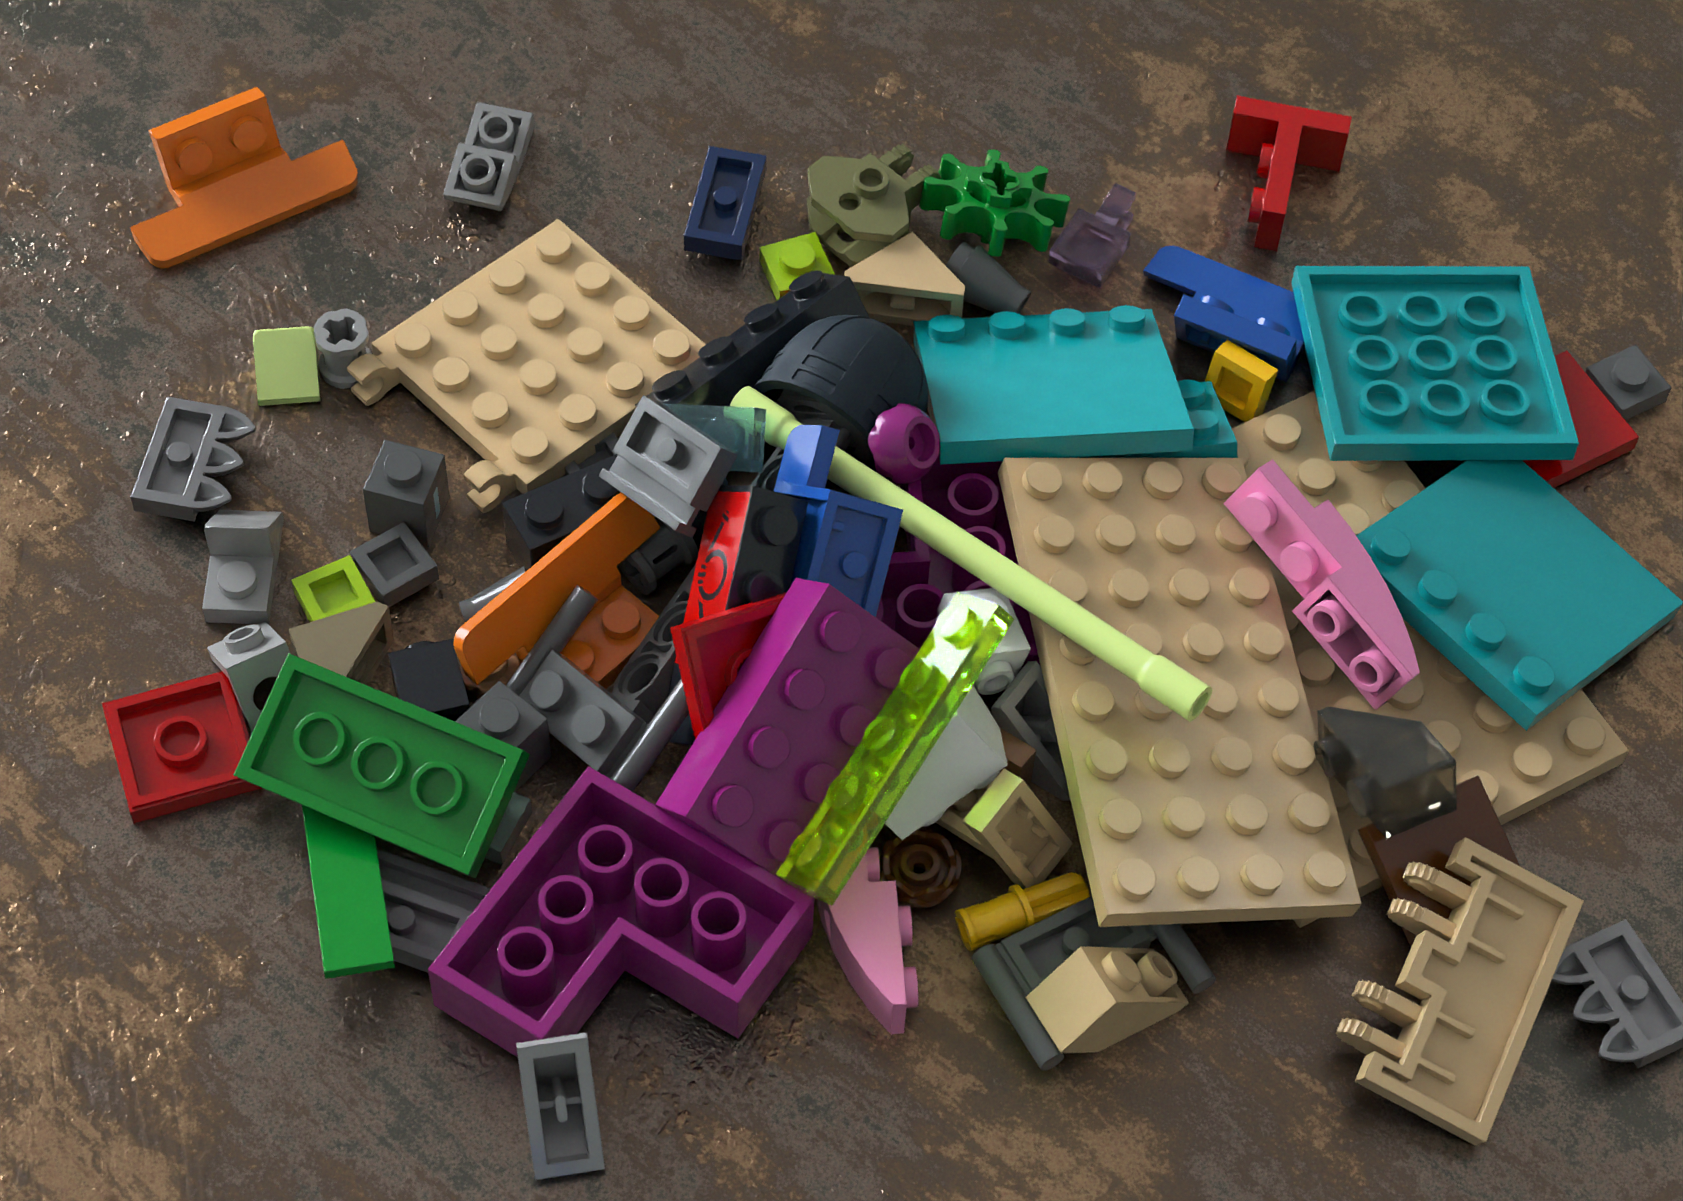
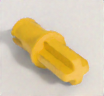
(1018, 909)

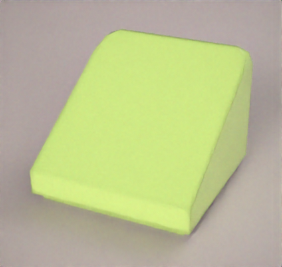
(286, 366)

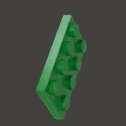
(382, 765)

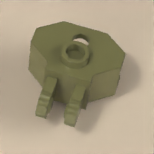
(863, 200)

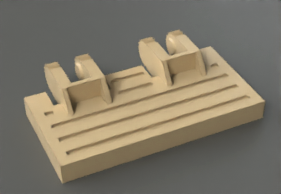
(1477, 986)

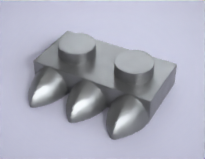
(184, 456)
(1625, 992)

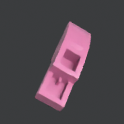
(1342, 590)
(868, 939)

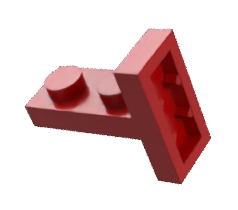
(1281, 138)

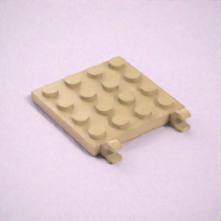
(531, 360)

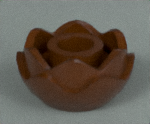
(926, 851)

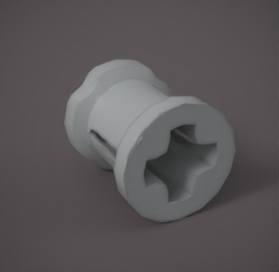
(341, 339)

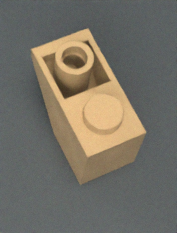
(1105, 997)

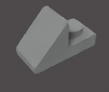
(241, 566)

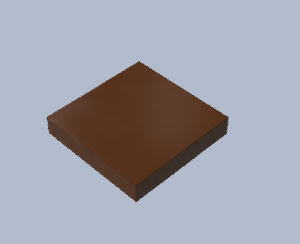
(1433, 844)

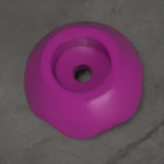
(904, 443)

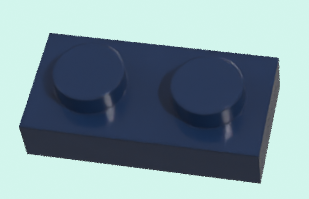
(725, 203)

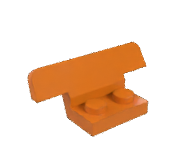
(233, 179)
(529, 604)

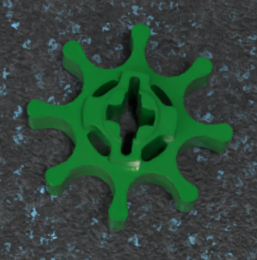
(994, 202)

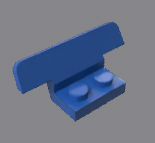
(1230, 308)
(842, 536)

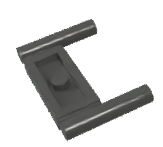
(584, 712)
(1030, 956)

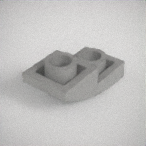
(491, 157)

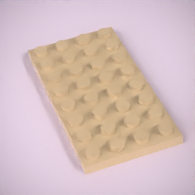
(1169, 810)

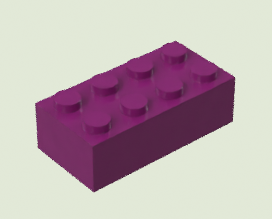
(788, 723)

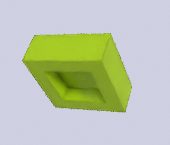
(790, 259)
(331, 589)

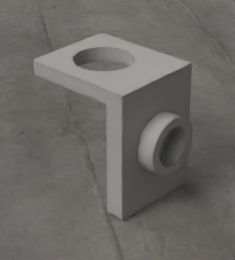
(247, 659)

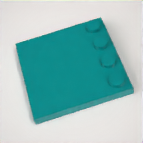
(1432, 363)
(1051, 385)
(1515, 585)

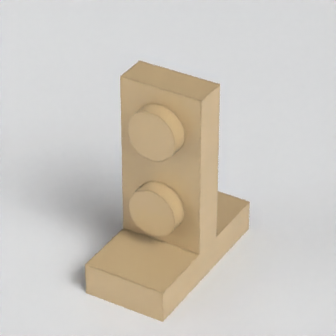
(1010, 828)

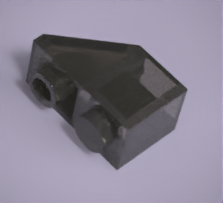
(1387, 767)

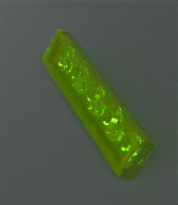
(894, 747)

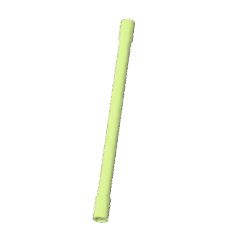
(1152, 672)

